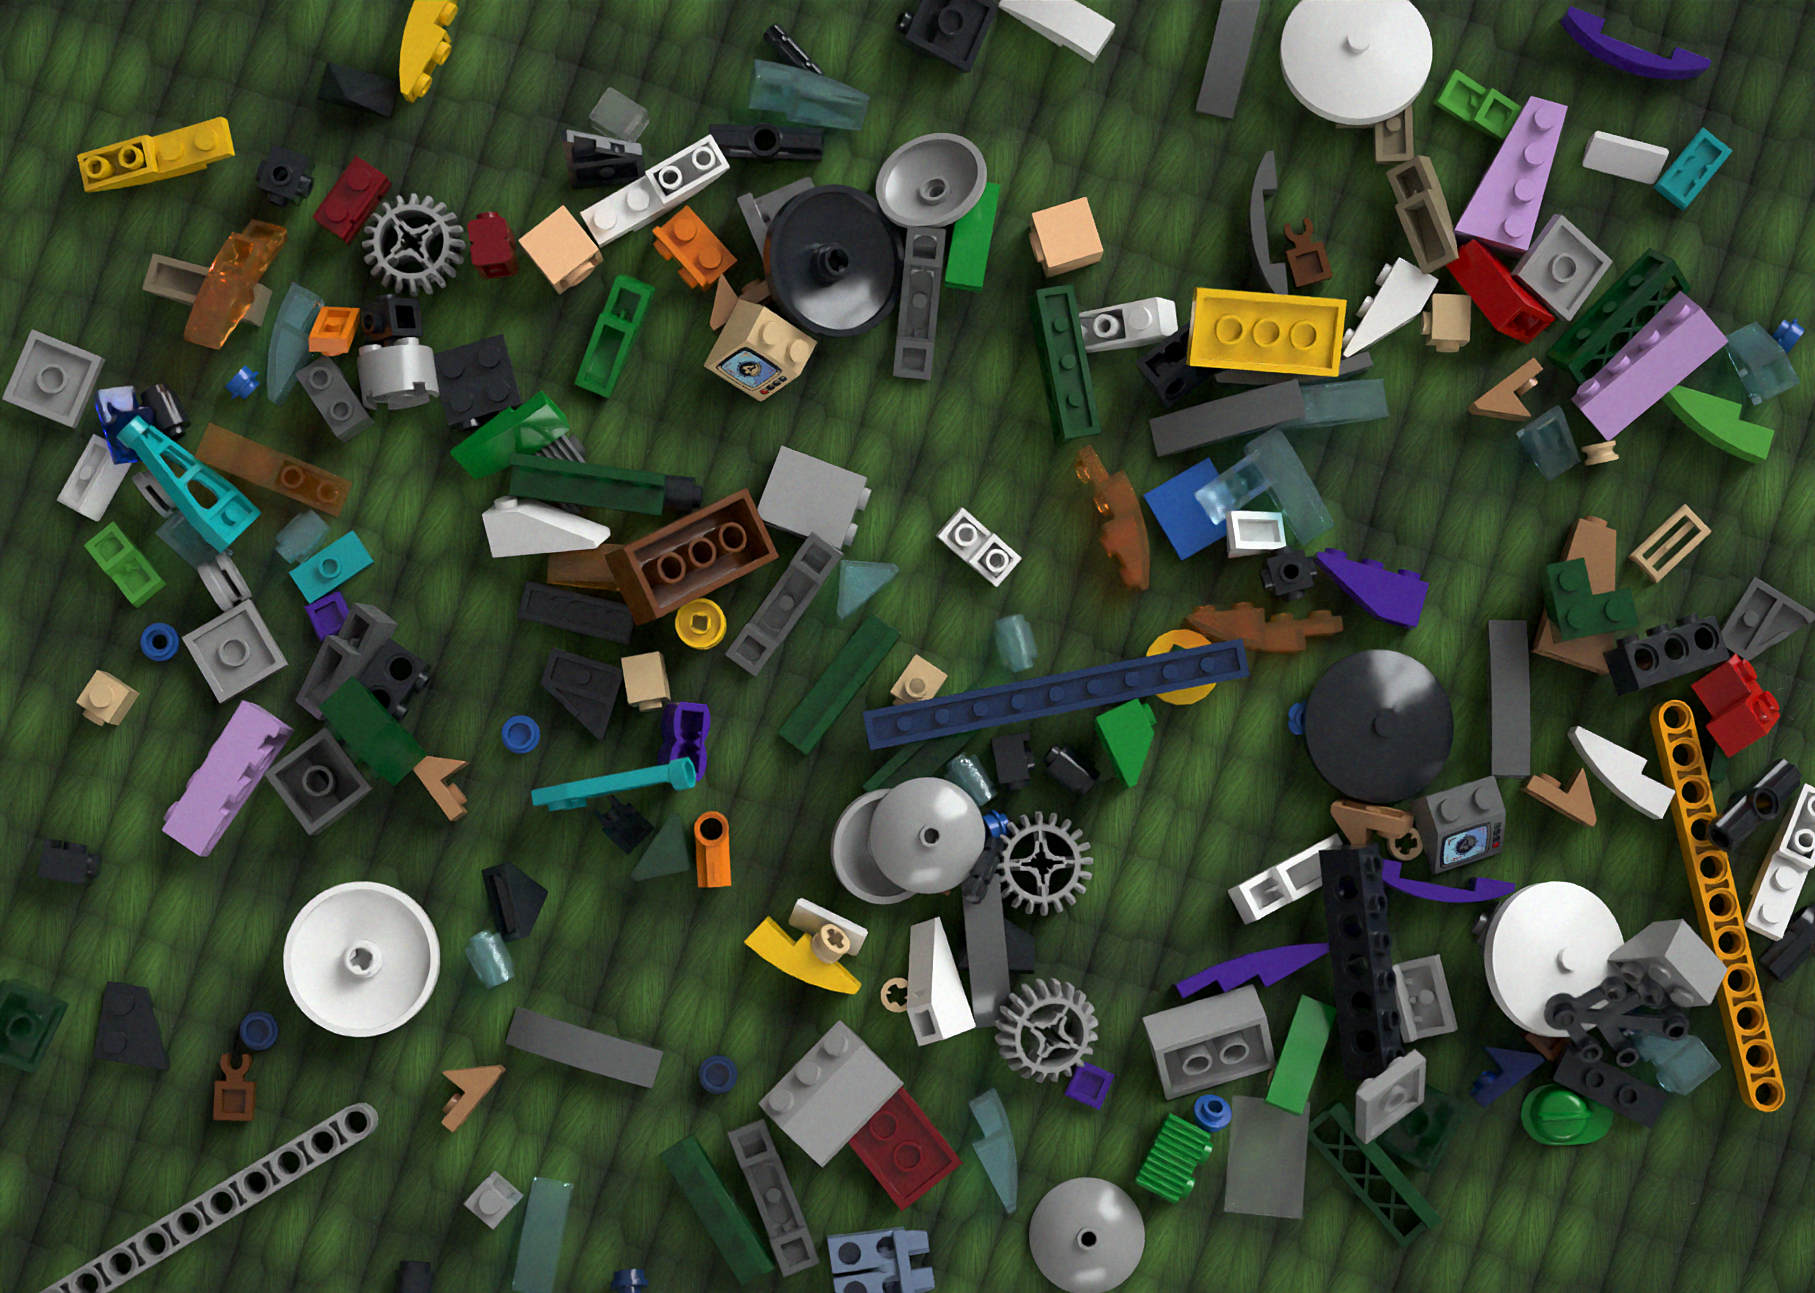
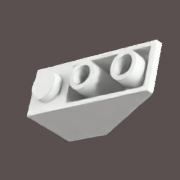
(1395, 304)
(1128, 324)
(935, 991)

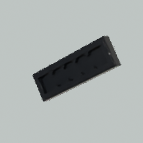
(576, 613)
(1608, 1086)

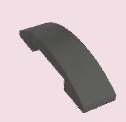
(1227, 58)
(1264, 184)
(919, 302)
(785, 604)
(987, 955)
(584, 1048)
(774, 1197)

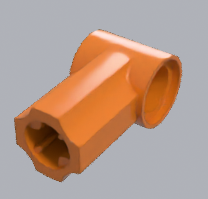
(713, 854)

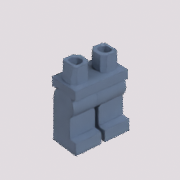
(887, 1257)

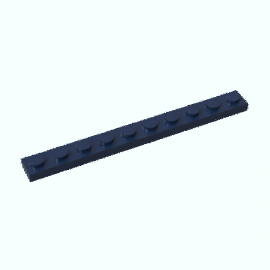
(1055, 694)

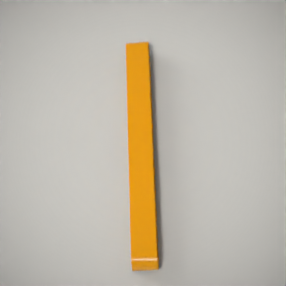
(1730, 919)

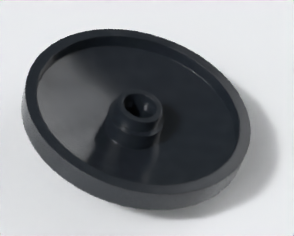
(833, 261)
(1377, 726)

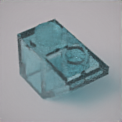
(1760, 363)
(1680, 1063)

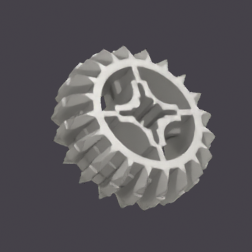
(399, 254)
(1074, 862)
(1057, 1000)

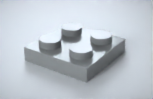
(1561, 267)
(53, 379)
(235, 651)
(1390, 1096)

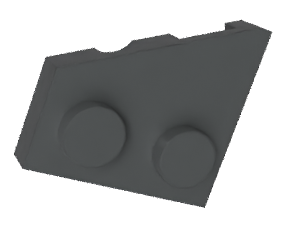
(1761, 620)

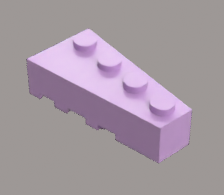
(1649, 365)

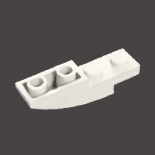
(656, 192)
(1784, 868)

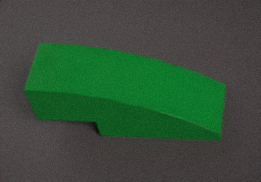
(972, 243)
(615, 335)
(517, 431)

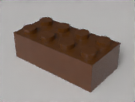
(691, 556)

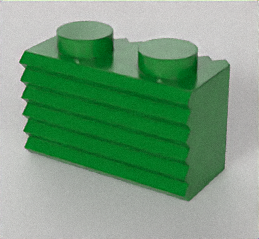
(1172, 1158)

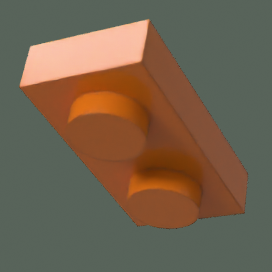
(334, 330)

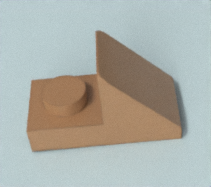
(726, 300)
(1501, 400)
(434, 774)
(1572, 802)
(1360, 819)
(476, 1084)

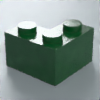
(1575, 611)
(371, 732)

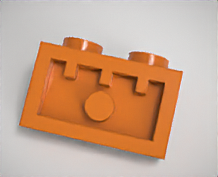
(694, 249)

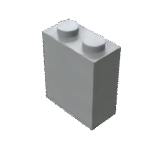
(814, 497)

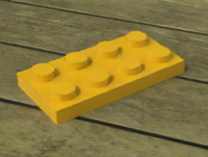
(1266, 332)

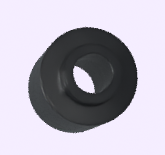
(167, 410)
(682, 495)
(1070, 768)
(413, 1277)

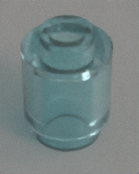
(302, 537)
(1015, 643)
(971, 777)
(490, 958)

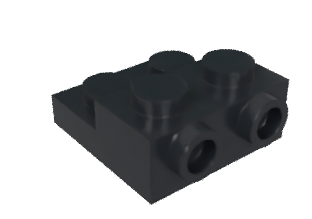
(946, 29)
(476, 382)

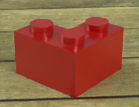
(1737, 704)

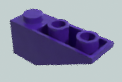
(1381, 593)

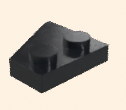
(601, 160)
(584, 688)
(129, 1028)

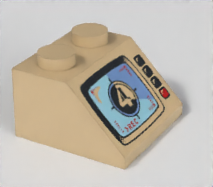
(759, 351)

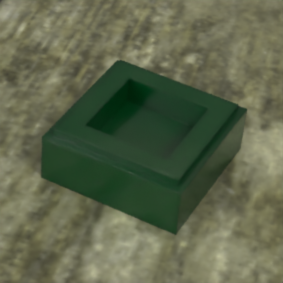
(1718, 765)

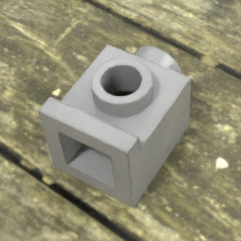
(493, 1200)

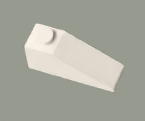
(536, 528)

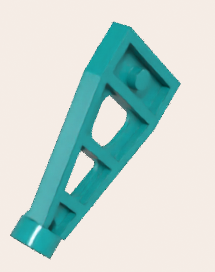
(217, 525)
(574, 794)

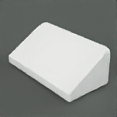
(1624, 157)
(93, 480)
(811, 918)

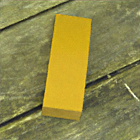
(798, 958)

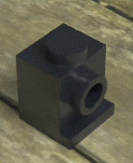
(1012, 760)
(69, 863)

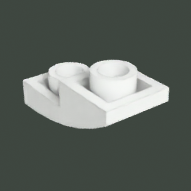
(978, 547)

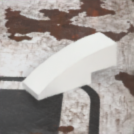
(1064, 23)
(1621, 773)
(1281, 883)

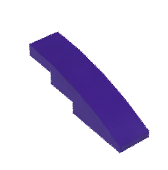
(1266, 964)

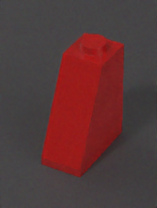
(1498, 293)

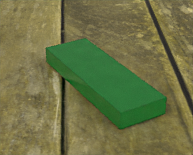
(1300, 1056)

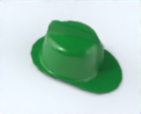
(1563, 1116)

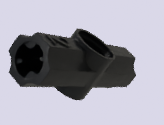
(791, 144)
(1753, 805)
(1795, 946)

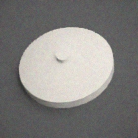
(1355, 58)
(1548, 944)
(361, 959)

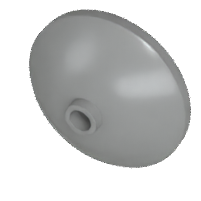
(931, 181)
(899, 831)
(853, 855)
(1082, 1207)

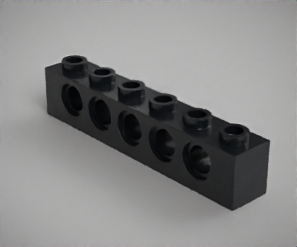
(1348, 946)

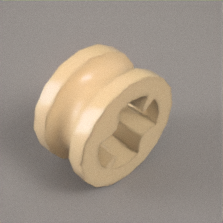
(1600, 452)
(1411, 852)
(830, 943)
(894, 1006)

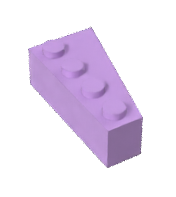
(1513, 185)
(226, 778)

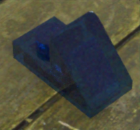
(116, 410)
(1511, 1067)

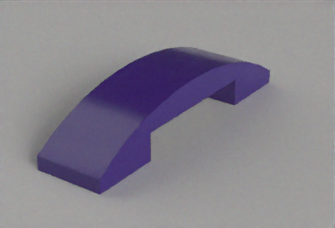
(1586, 32)
(1479, 888)

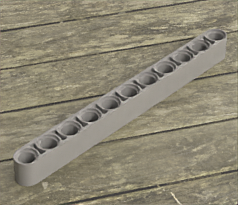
(206, 1208)

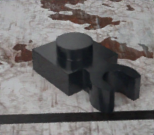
(624, 825)

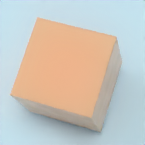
(1065, 237)
(561, 250)

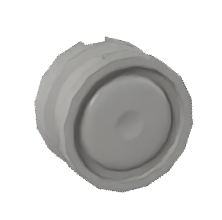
(164, 506)
(220, 584)

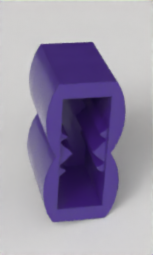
(684, 731)

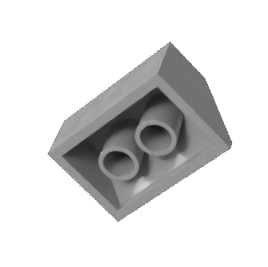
(1210, 1041)
(831, 1093)

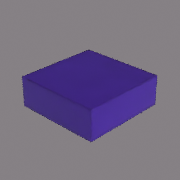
(328, 615)
(1089, 1085)

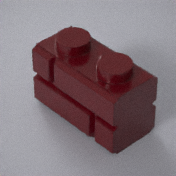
(352, 200)
(492, 246)

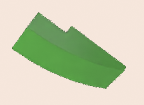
(1719, 423)

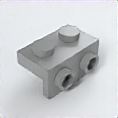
(1423, 998)

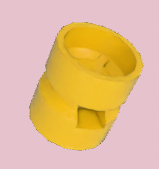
(701, 624)

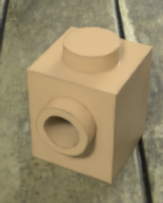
(1447, 321)
(646, 681)
(918, 682)
(106, 699)

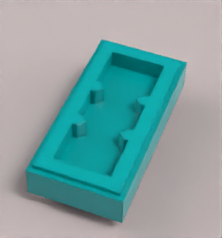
(1692, 169)
(332, 567)

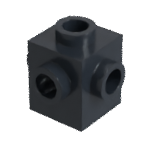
(285, 177)
(391, 320)
(1275, 581)

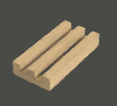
(1646, 565)

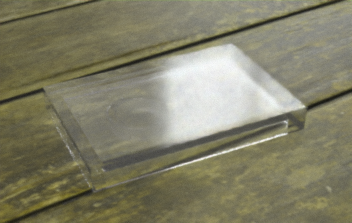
(1266, 1159)

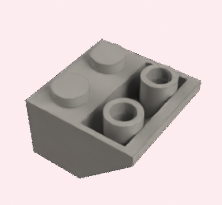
(1673, 958)

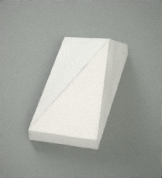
(1253, 532)

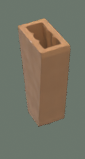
(1597, 545)

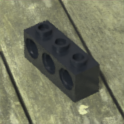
(1166, 369)
(1687, 649)
(381, 678)

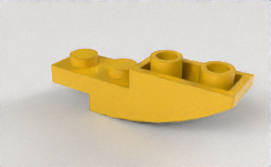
(424, 45)
(156, 157)

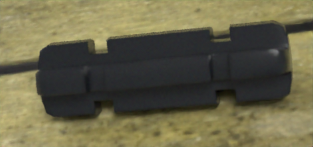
(789, 49)
(984, 870)

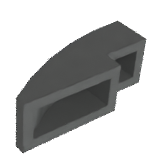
(345, 655)

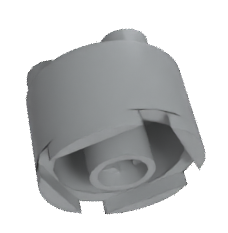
(397, 374)

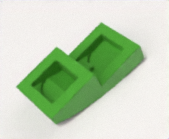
(1477, 106)
(125, 564)

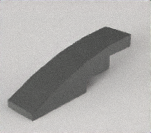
(1253, 380)
(1227, 418)
(1508, 699)

